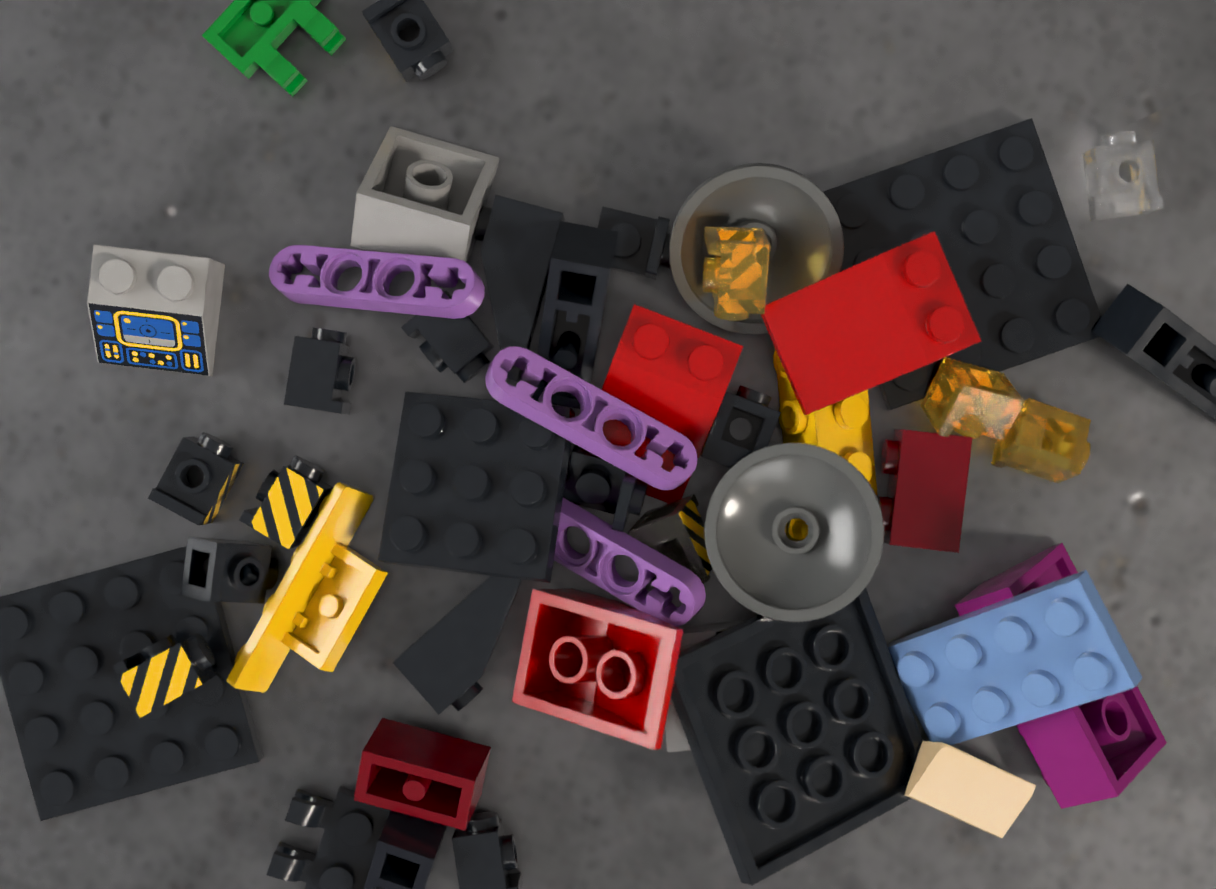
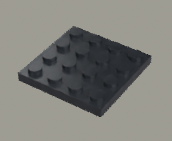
(1000, 236)
(72, 711)
(796, 732)

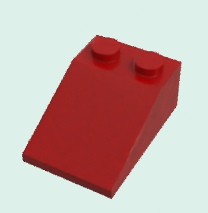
(870, 323)
(671, 376)
(598, 664)

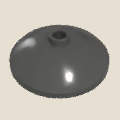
(795, 217)
(760, 559)

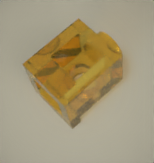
(737, 271)
(971, 401)
(1056, 431)

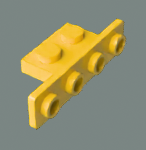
(838, 427)
(318, 597)

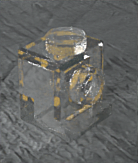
(1111, 195)

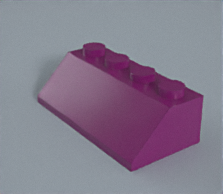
(1088, 748)

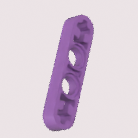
(377, 273)
(587, 427)
(600, 568)

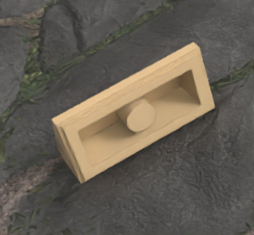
(967, 788)

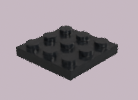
(474, 489)

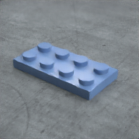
(1014, 661)

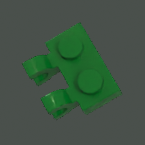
(255, 28)

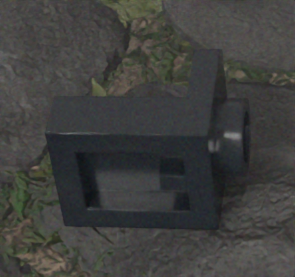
(640, 242)
(603, 487)

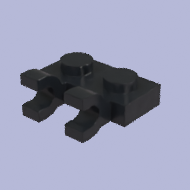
(345, 847)

